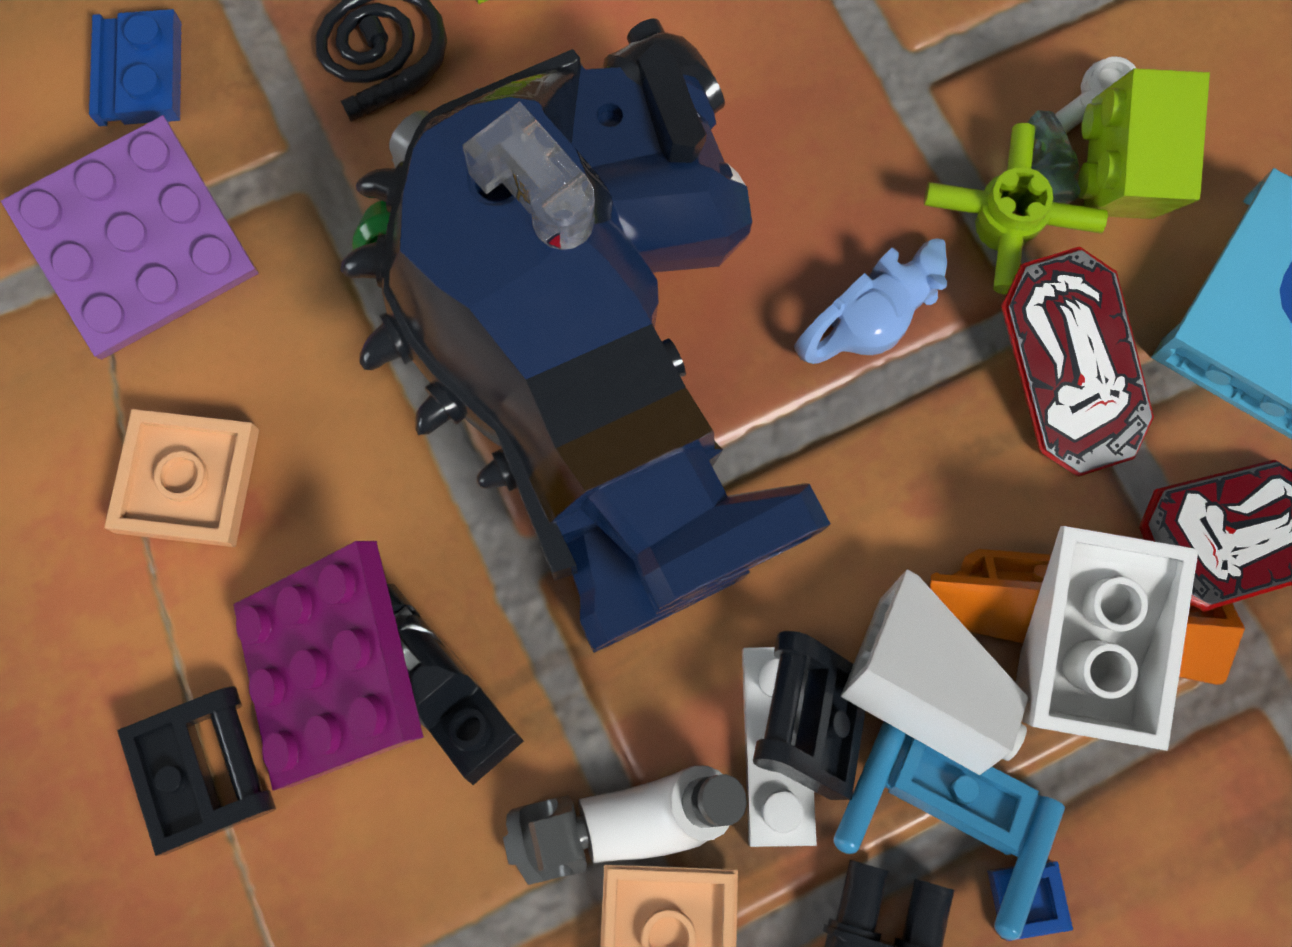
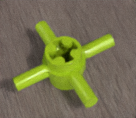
(1019, 190)

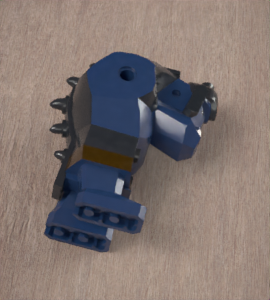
(562, 345)

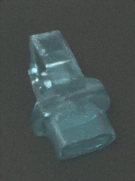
(1056, 157)

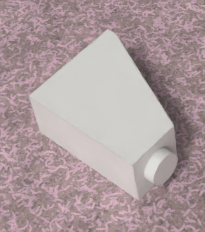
(936, 680)

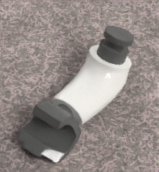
(623, 825)

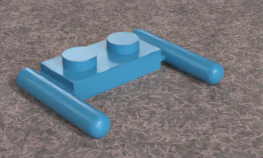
(983, 806)

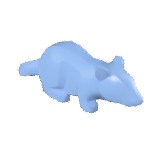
(877, 306)

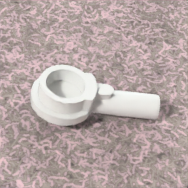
(1095, 80)

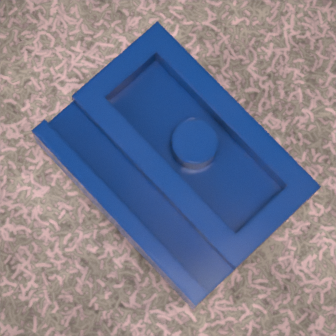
(135, 67)

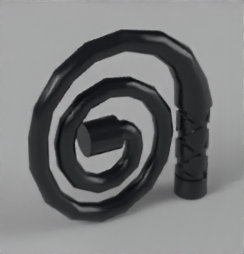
(396, 87)

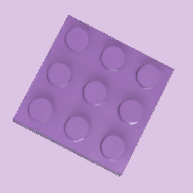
(129, 237)

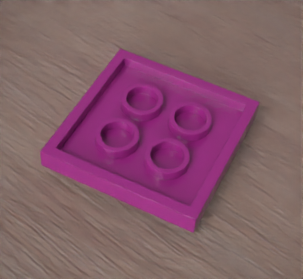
(327, 667)

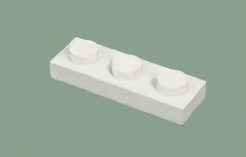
(777, 806)

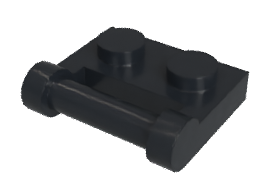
(828, 724)
(175, 778)

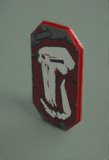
(1077, 361)
(1236, 523)

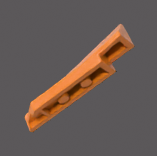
(1000, 589)

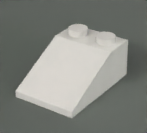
(1108, 638)

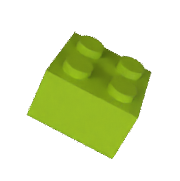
(1145, 143)

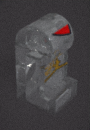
(537, 173)

